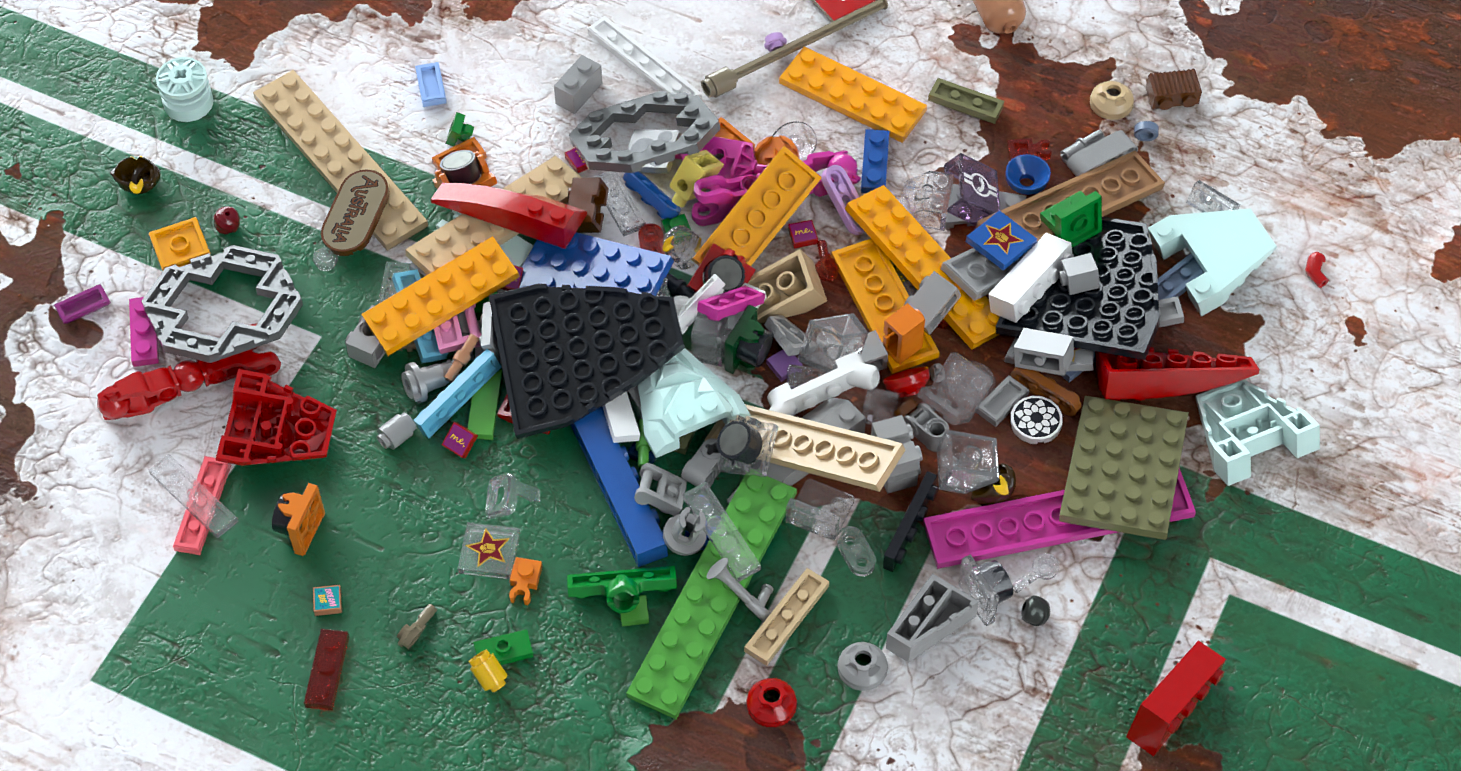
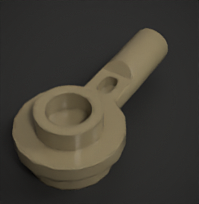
(409, 634)

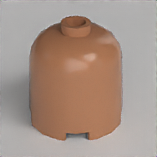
(1001, 15)

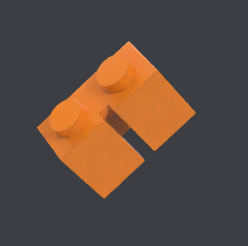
(904, 333)

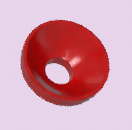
(908, 381)
(771, 713)

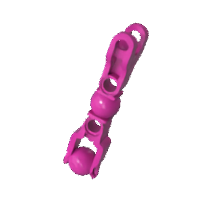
(727, 192)

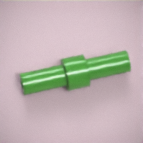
(642, 446)

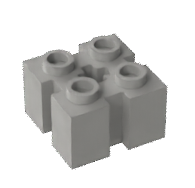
(908, 468)

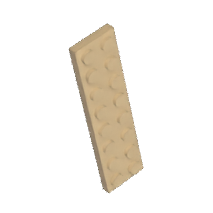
(465, 232)
(827, 449)

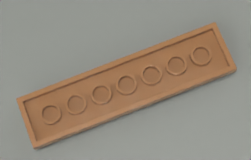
(1117, 182)

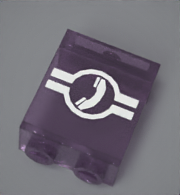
(977, 189)

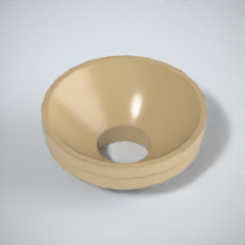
(1111, 106)

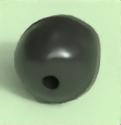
(1035, 611)

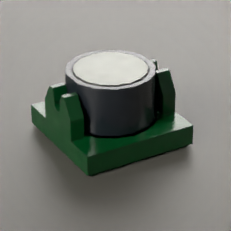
(747, 342)

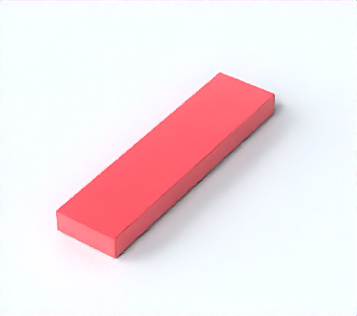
(192, 532)

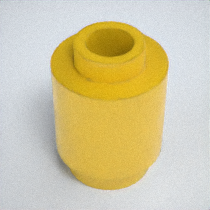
(488, 671)

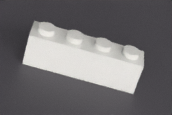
(1030, 278)

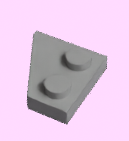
(786, 334)

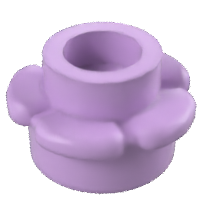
(774, 41)

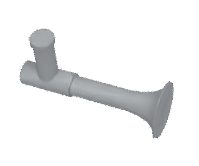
(757, 606)

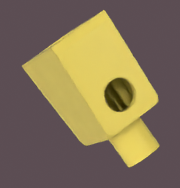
(692, 169)

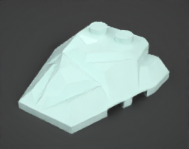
(682, 399)

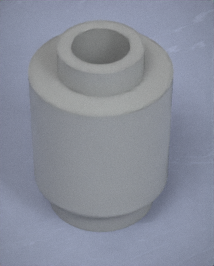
(396, 431)

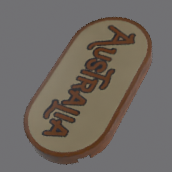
(355, 212)

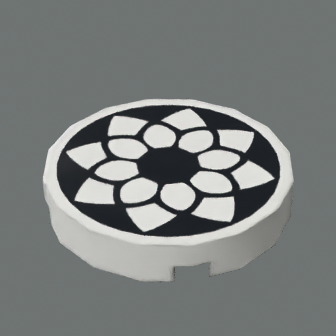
(1036, 419)

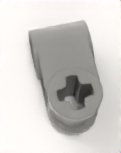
(926, 424)
(703, 465)

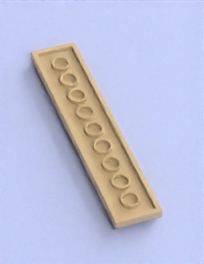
(334, 151)

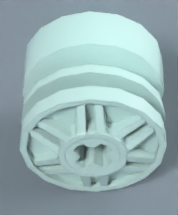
(184, 89)

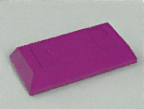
(82, 304)

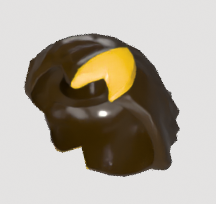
(136, 175)
(998, 491)

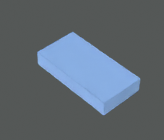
(430, 84)

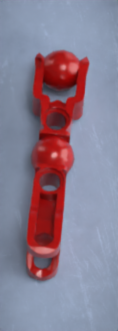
(143, 392)

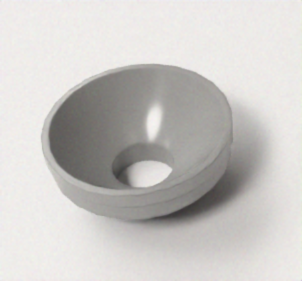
(858, 676)

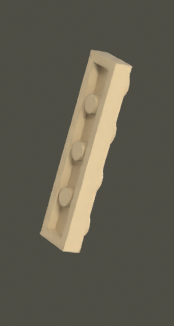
(786, 616)

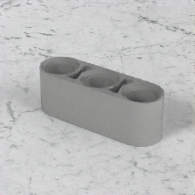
(1101, 152)

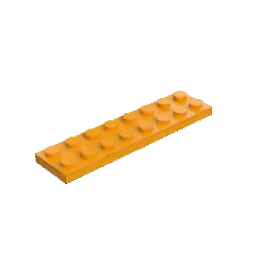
(918, 256)

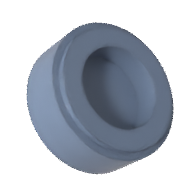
(1146, 131)

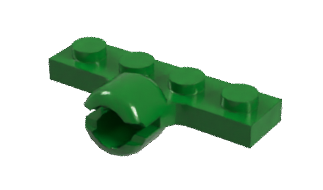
(622, 586)

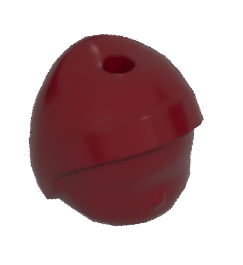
(226, 220)

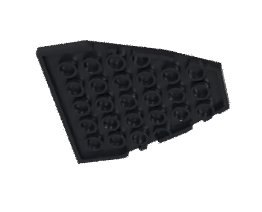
(1118, 315)
(578, 349)

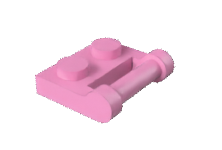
(449, 333)

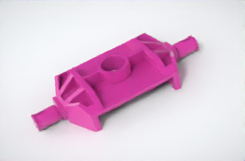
(737, 160)

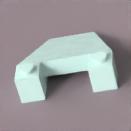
(1223, 244)
(1245, 421)

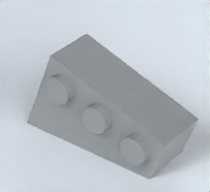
(930, 618)

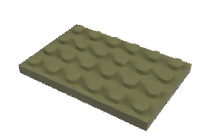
(1124, 467)

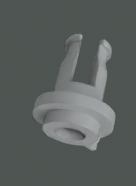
(422, 380)
(685, 521)

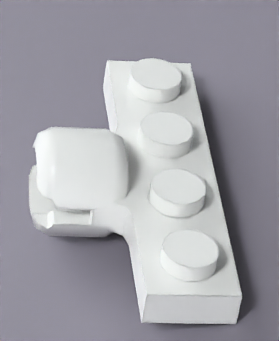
(687, 307)

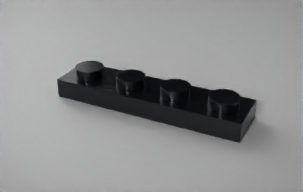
(906, 531)

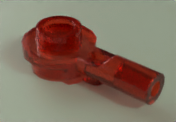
(826, 266)

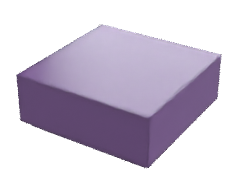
(779, 363)

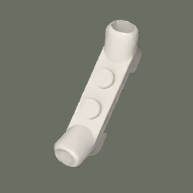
(849, 374)

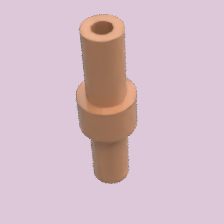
(461, 358)

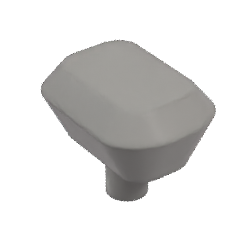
(934, 370)

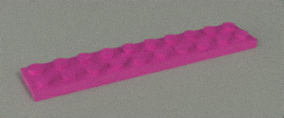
(1018, 527)

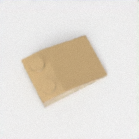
(790, 287)

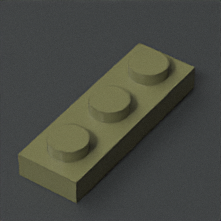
(966, 100)

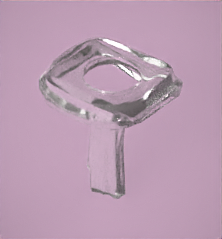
(512, 489)

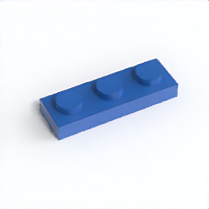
(874, 160)

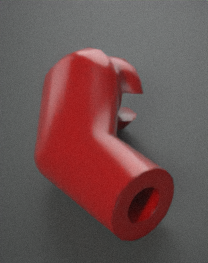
(1313, 269)

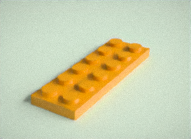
(853, 94)
(763, 208)
(878, 294)
(440, 295)

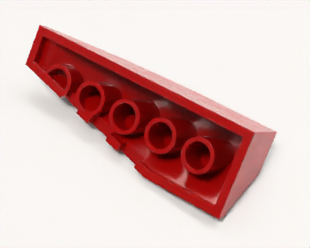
(519, 212)
(1168, 374)

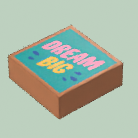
(327, 600)

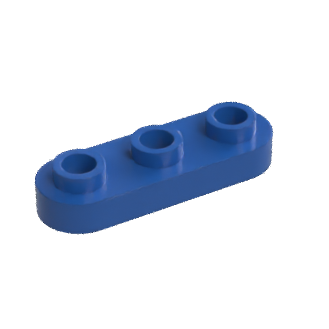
(651, 195)

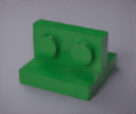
(1075, 217)

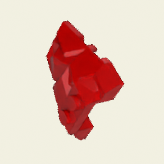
(273, 423)

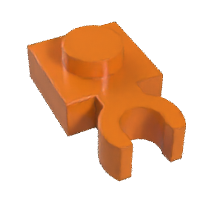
(524, 576)

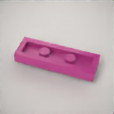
(730, 302)
(142, 336)

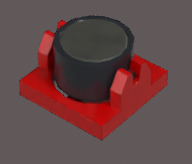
(725, 265)

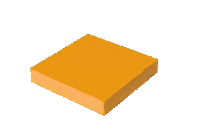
(179, 243)

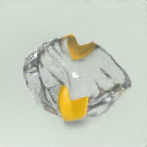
(681, 246)

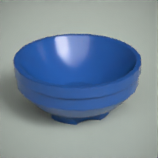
(1027, 167)

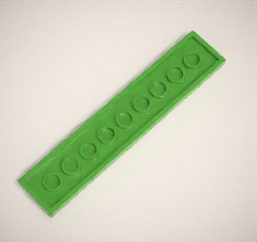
(707, 603)

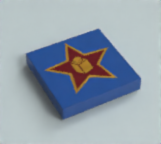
(1001, 240)

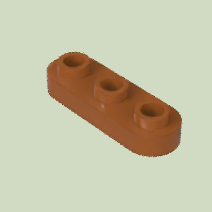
(1043, 386)

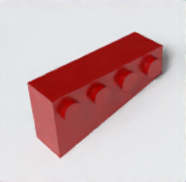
(1176, 697)

